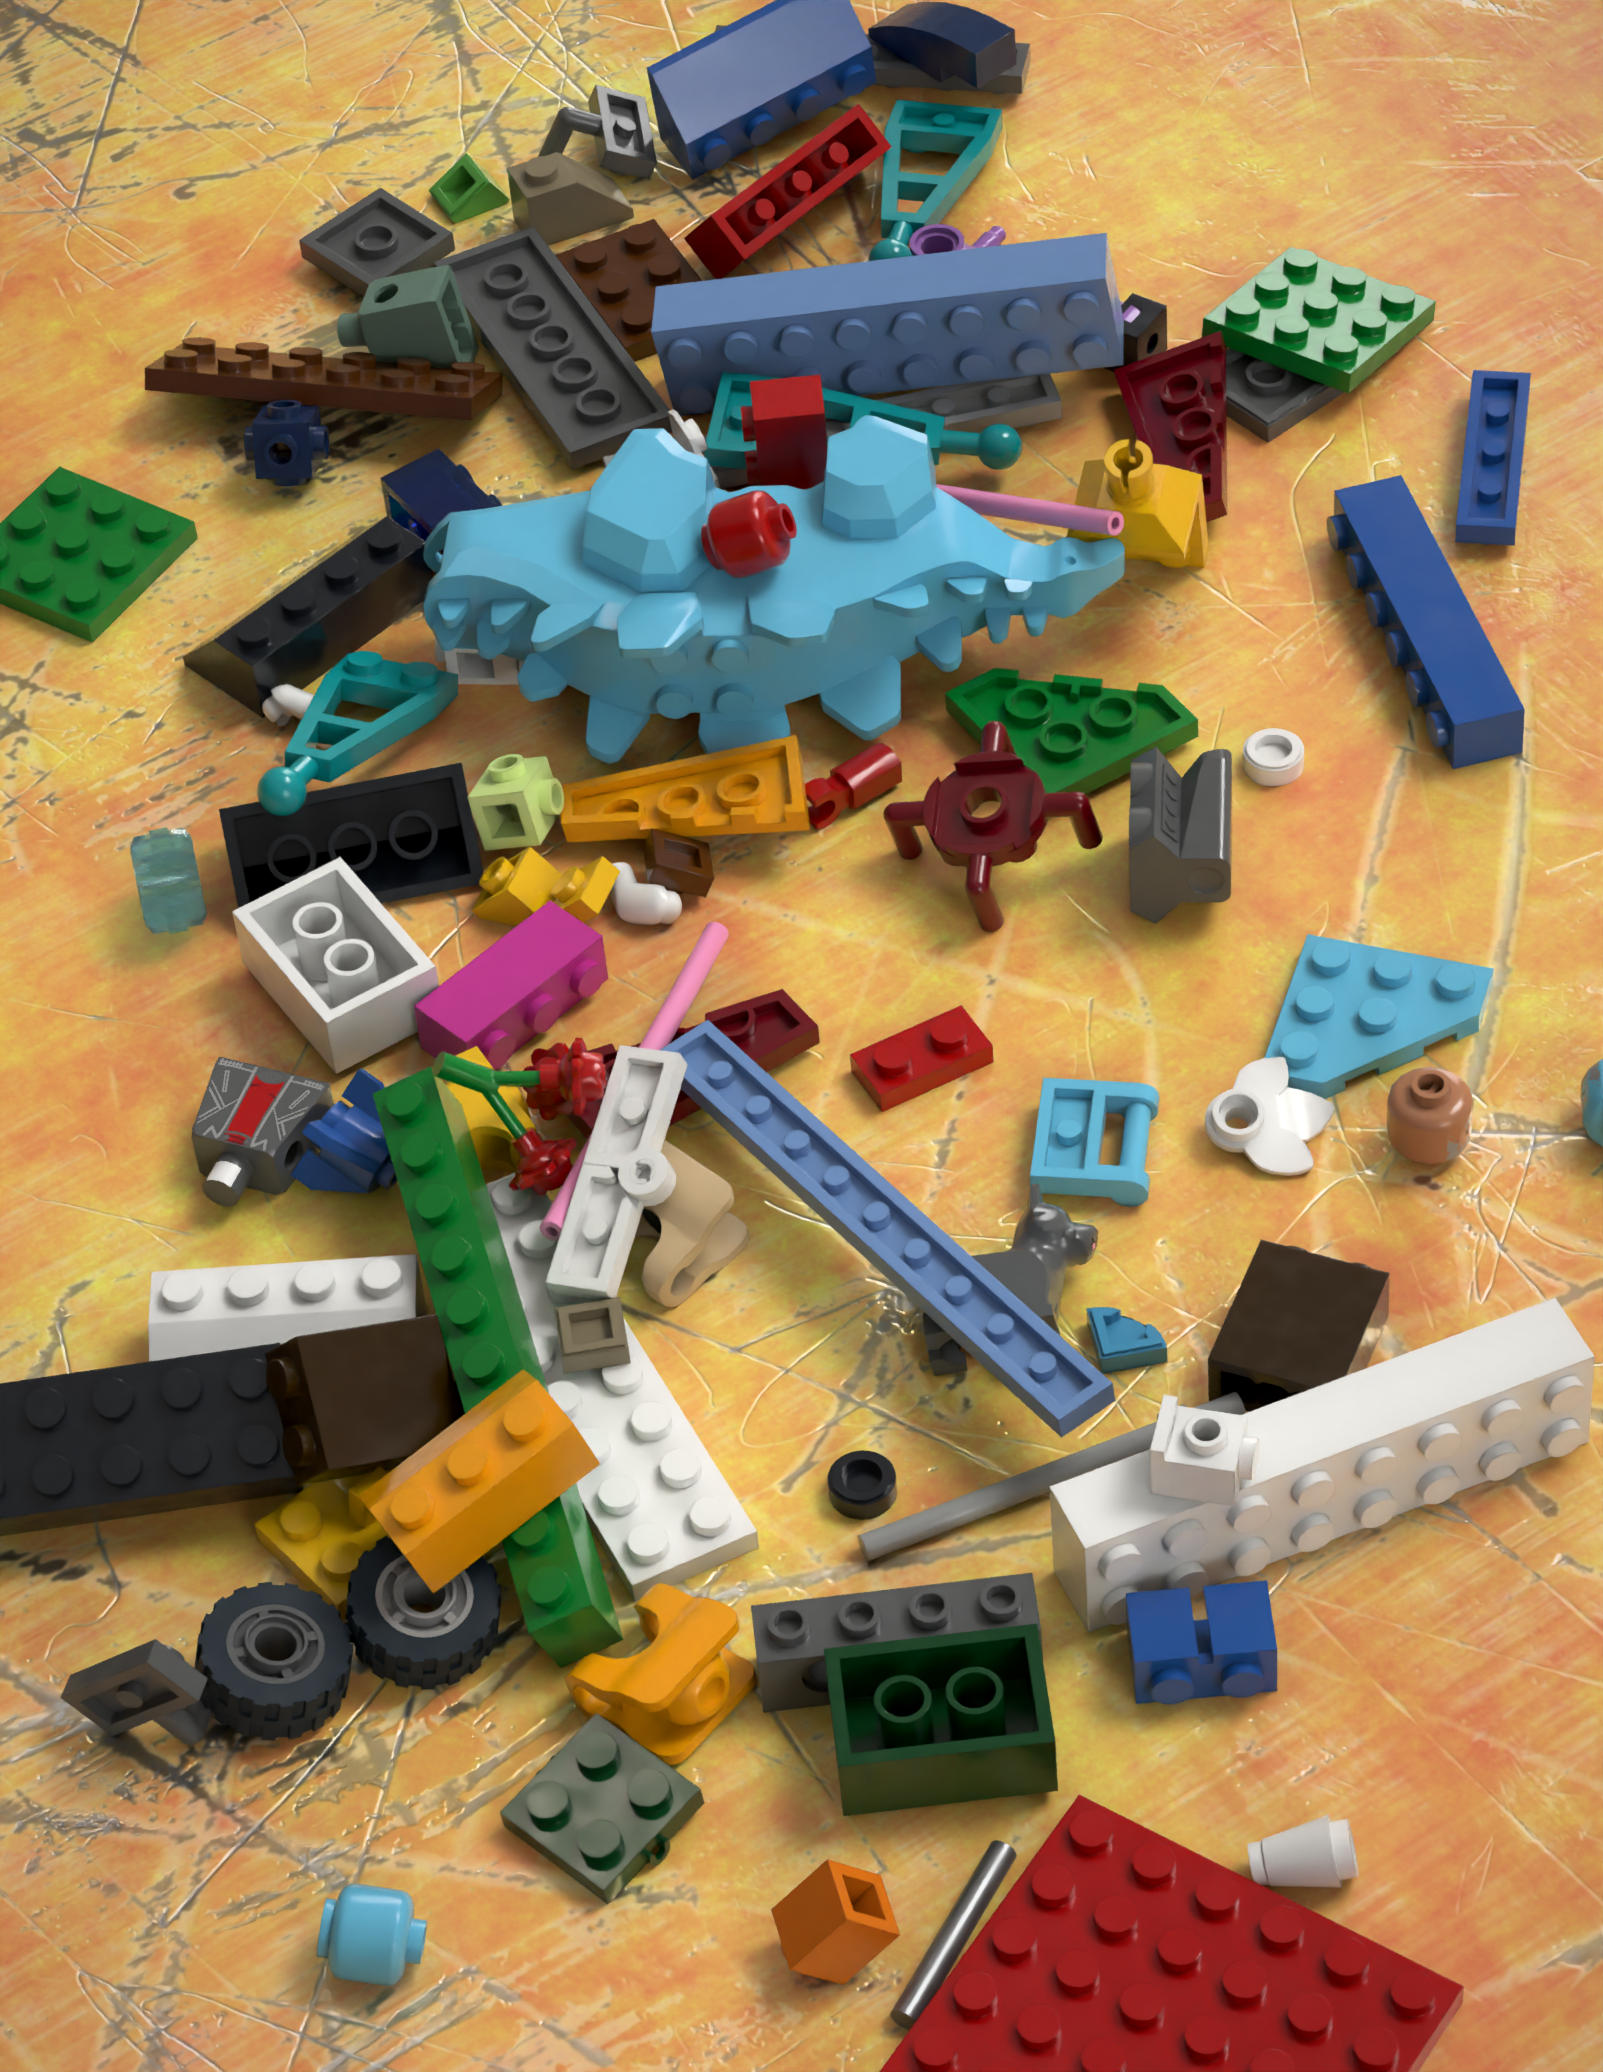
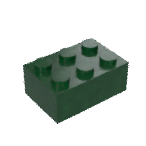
(941, 1719)

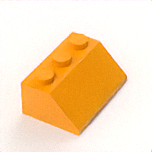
(479, 1479)

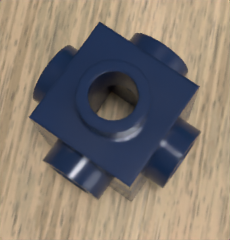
(296, 427)

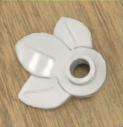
(1277, 1118)

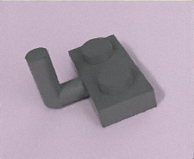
(619, 130)
(142, 1687)

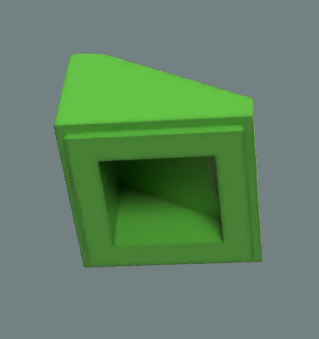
(467, 190)

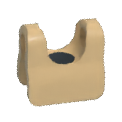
(692, 1229)

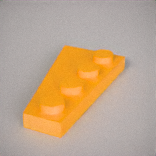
(703, 795)

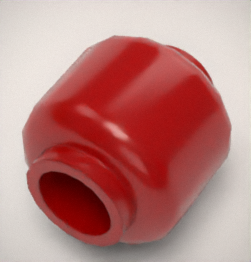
(748, 534)

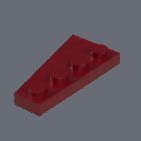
(1182, 412)
(764, 1028)

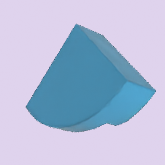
(1122, 1341)

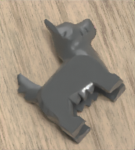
(1032, 1270)

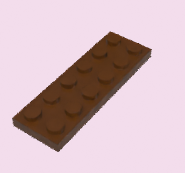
(321, 381)

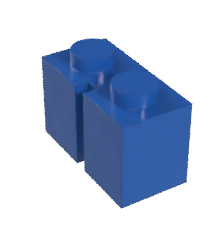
(1204, 1658)

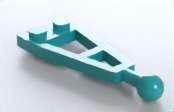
(923, 128)
(996, 445)
(411, 691)

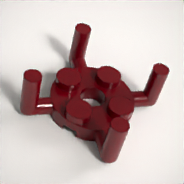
(995, 839)

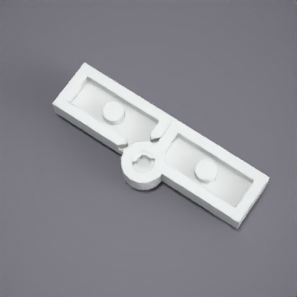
(618, 1174)

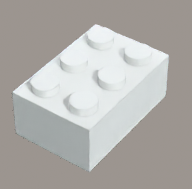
(335, 963)

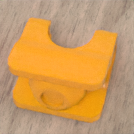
(678, 1684)

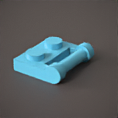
(1072, 1139)

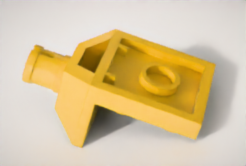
(1158, 503)

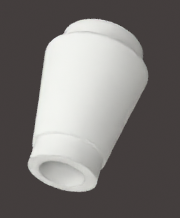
(1306, 1855)

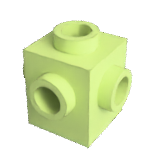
(516, 802)

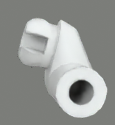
(286, 703)
(643, 902)

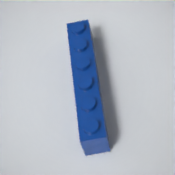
(1426, 623)

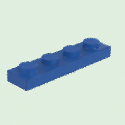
(1493, 458)

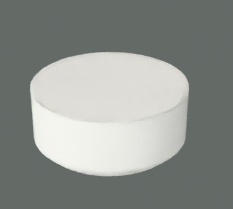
(1273, 757)

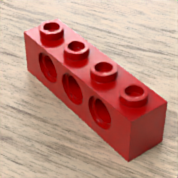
(787, 192)

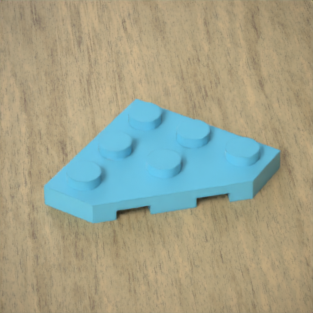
(1370, 1010)

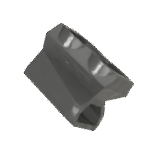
(1179, 832)

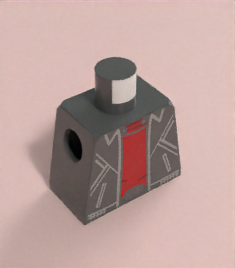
(254, 1128)

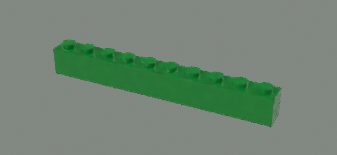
(487, 1345)

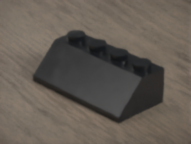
(317, 616)
(394, 832)

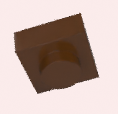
(678, 863)

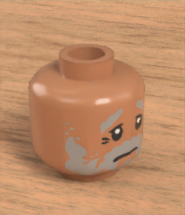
(1429, 1115)

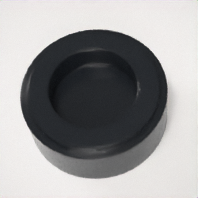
(862, 1485)

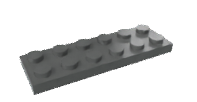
(554, 347)

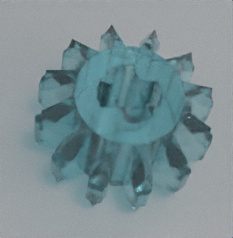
(168, 880)

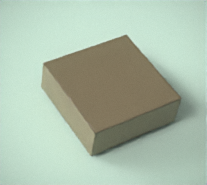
(592, 1335)

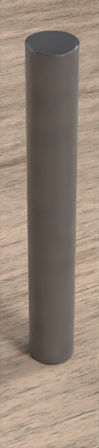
(953, 1933)

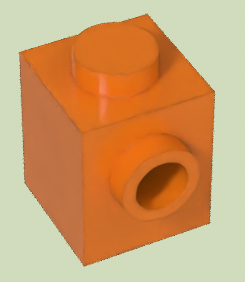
(835, 1922)

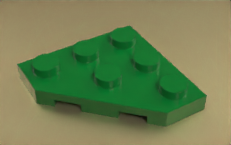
(1073, 726)

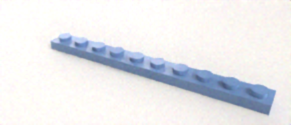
(891, 1232)

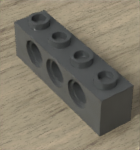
(795, 1633)

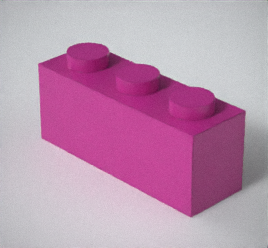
(514, 988)

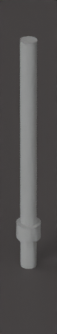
(1018, 1488)

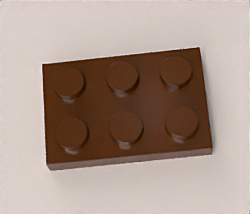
(621, 280)

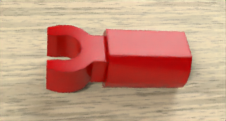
(852, 784)

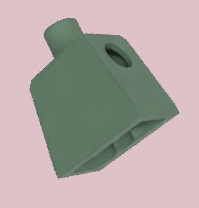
(412, 317)

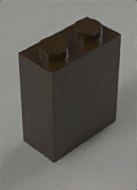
(1296, 1325)
(361, 1396)

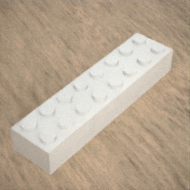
(1334, 1463)

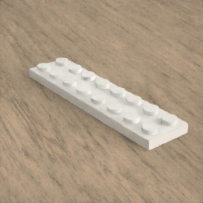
(657, 1490)

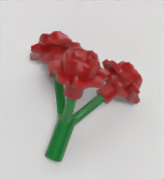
(555, 1084)

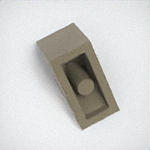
(564, 198)

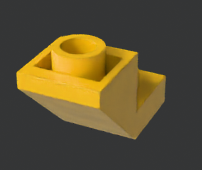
(527, 882)

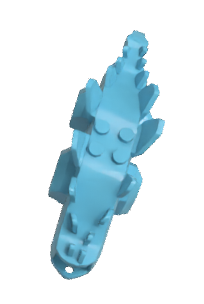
(629, 609)

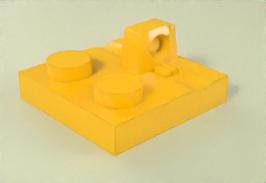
(324, 1534)

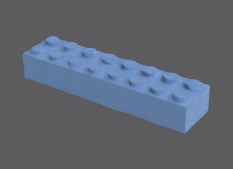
(896, 321)

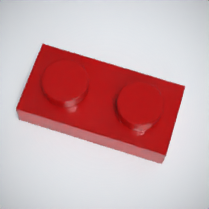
(921, 1058)

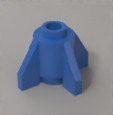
(350, 1144)

